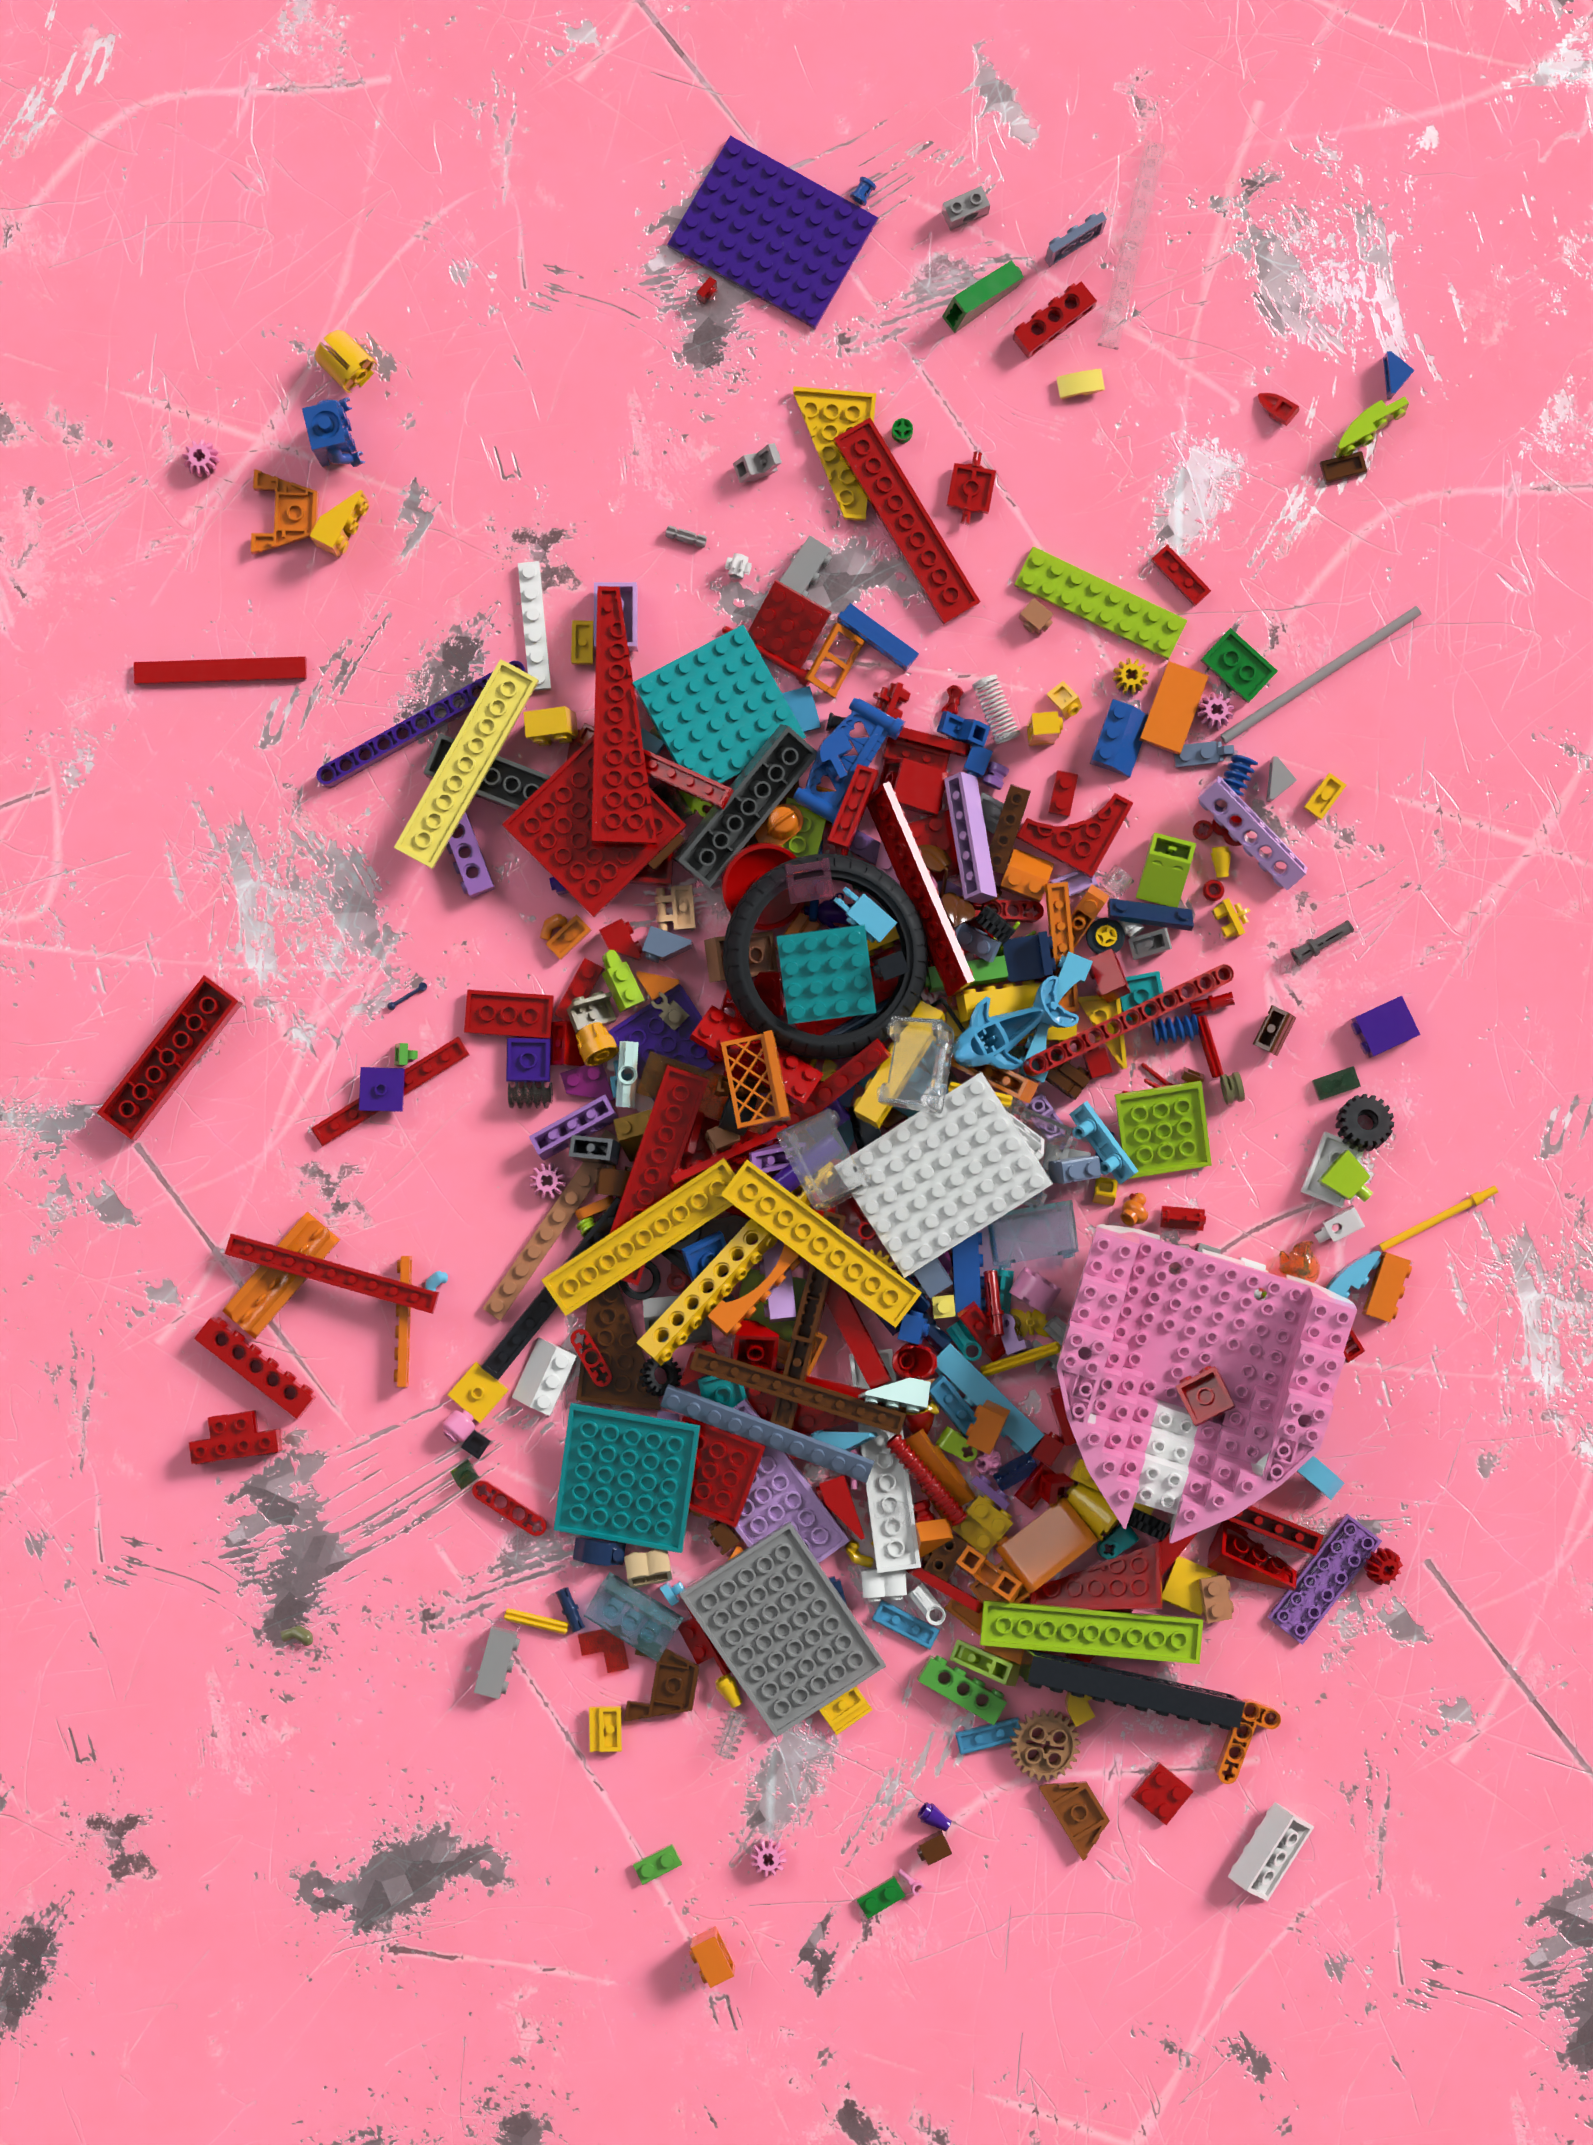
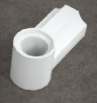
(926, 1602)

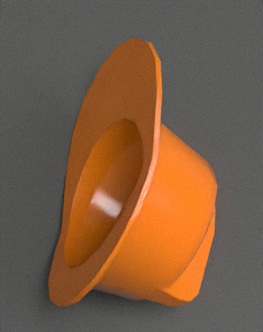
(780, 825)

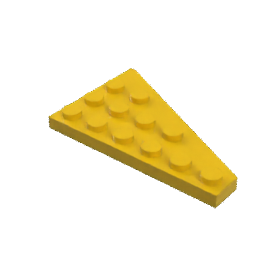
(826, 417)

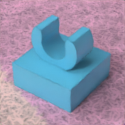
(672, 1592)

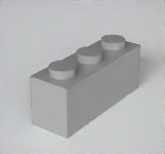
(806, 566)
(497, 1662)

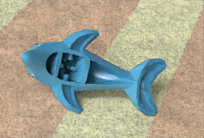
(992, 1037)

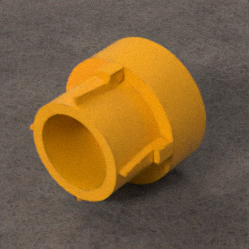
(596, 1044)

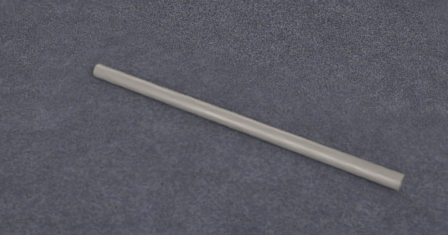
(1321, 674)

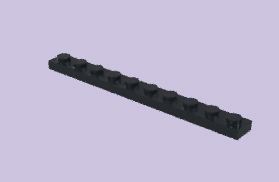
(542, 1305)

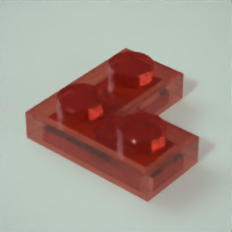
(604, 1641)

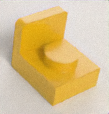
(1065, 700)

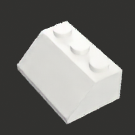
(544, 1376)

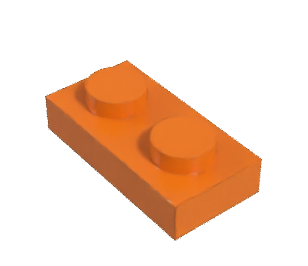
(568, 937)

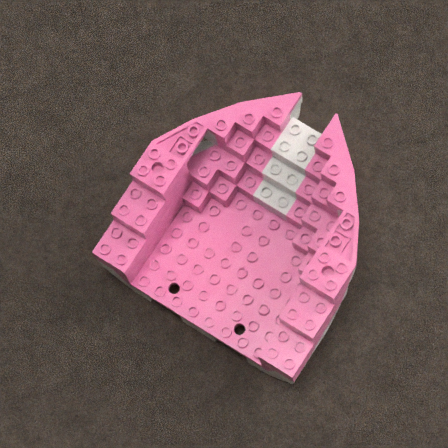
(1146, 1329)

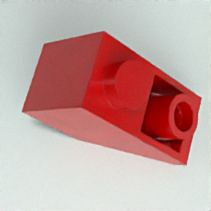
(618, 938)

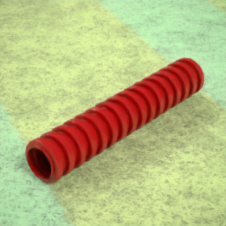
(926, 1480)

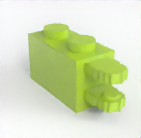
(621, 982)

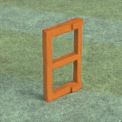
(823, 653)

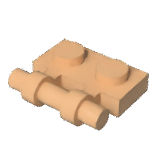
(682, 907)

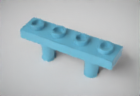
(1103, 1142)

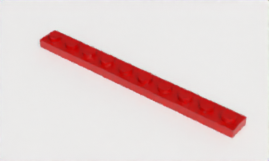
(332, 1273)

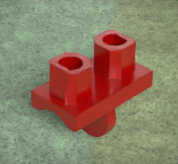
(888, 698)

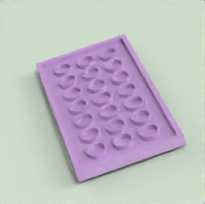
(785, 1495)

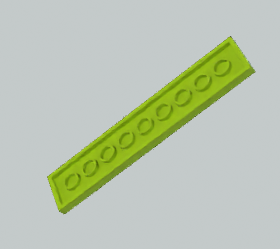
(1091, 1632)

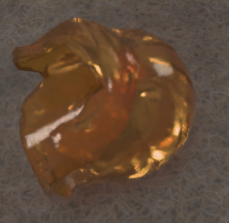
(1301, 1262)

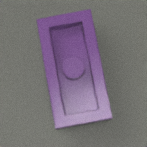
(998, 1496)

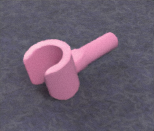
(913, 1883)

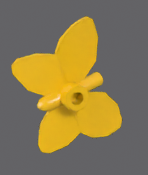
(1031, 1322)

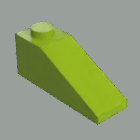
(985, 1663)

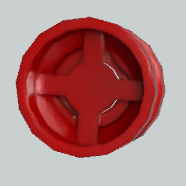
(922, 1511)

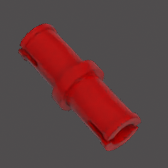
(1212, 1003)

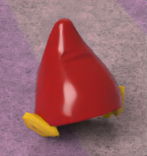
(921, 1420)

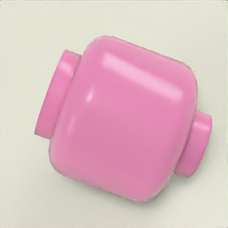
(458, 1426)

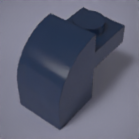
(599, 1552)

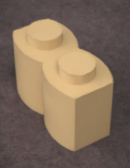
(648, 1568)

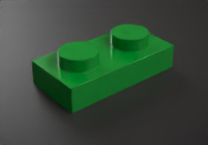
(880, 1897)

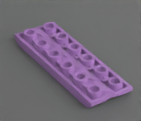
(1324, 1578)

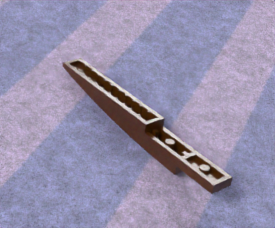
(805, 1332)

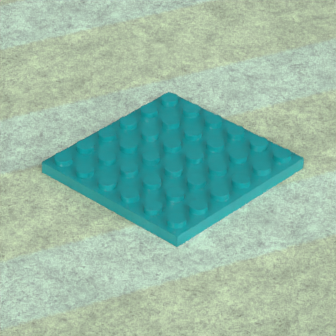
(716, 705)
(626, 1477)

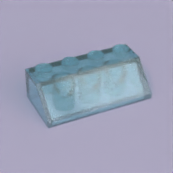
(633, 1616)

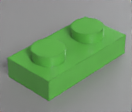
(657, 1864)

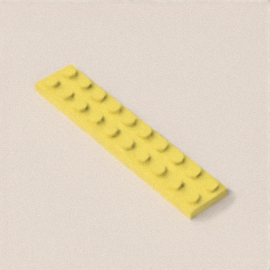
(466, 764)

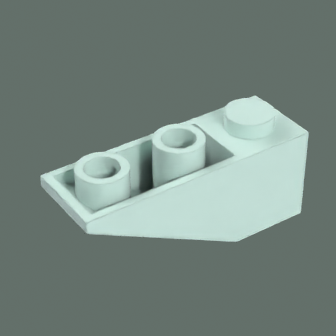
(907, 1393)

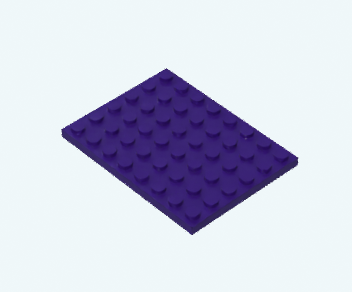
(772, 232)

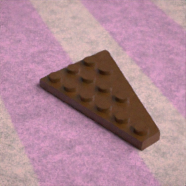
(616, 1340)

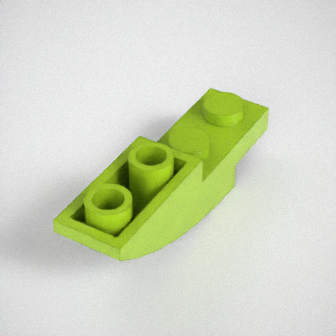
(1367, 423)

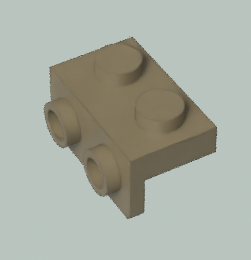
(591, 1010)

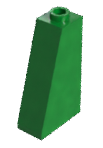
(982, 295)

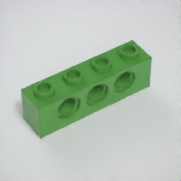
(989, 1711)

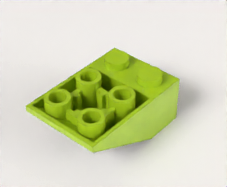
(1165, 870)

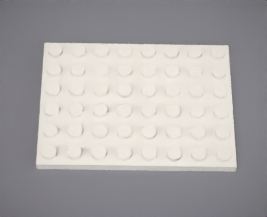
(946, 1175)

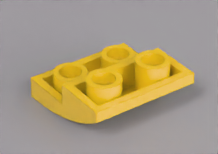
(1183, 1585)

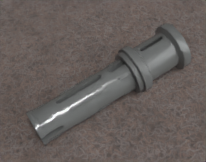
(1313, 947)

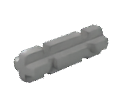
(686, 536)

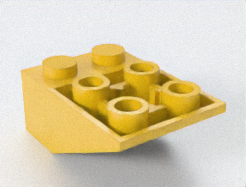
(339, 523)

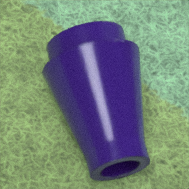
(933, 1816)

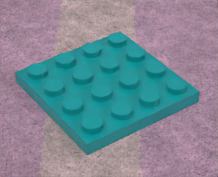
(826, 974)

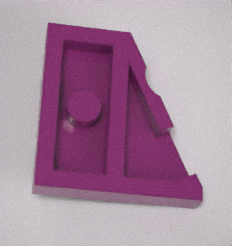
(587, 1082)

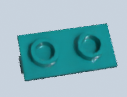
(1005, 1282)

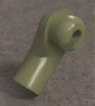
(299, 1633)

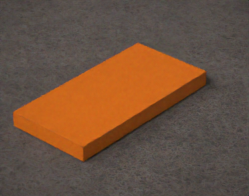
(1174, 707)

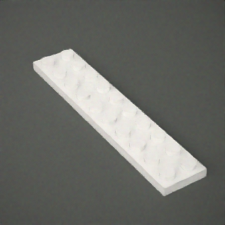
(888, 1481)

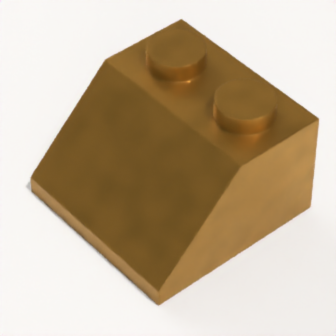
(630, 1132)

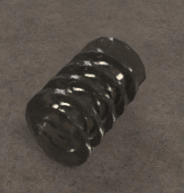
(530, 1095)

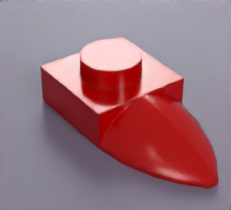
(1278, 407)

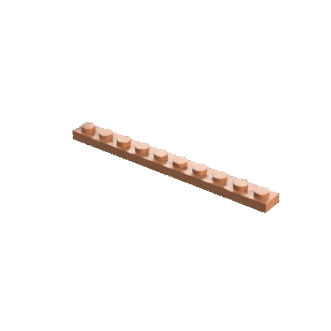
(544, 1237)

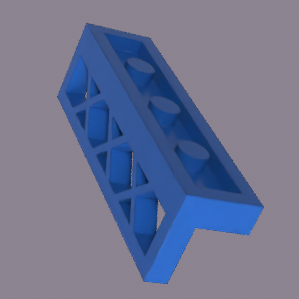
(877, 637)

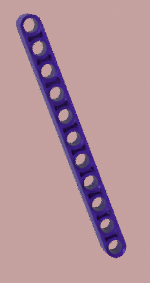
(410, 725)

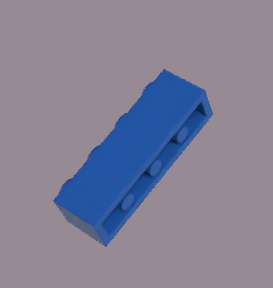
(966, 1273)

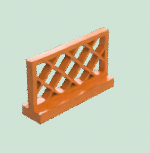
(774, 1075)

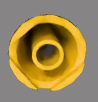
(1093, 1509)

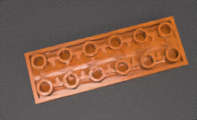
(271, 1288)

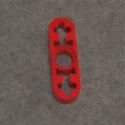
(604, 1368)

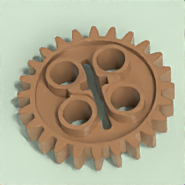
(1040, 1762)

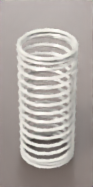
(989, 680)

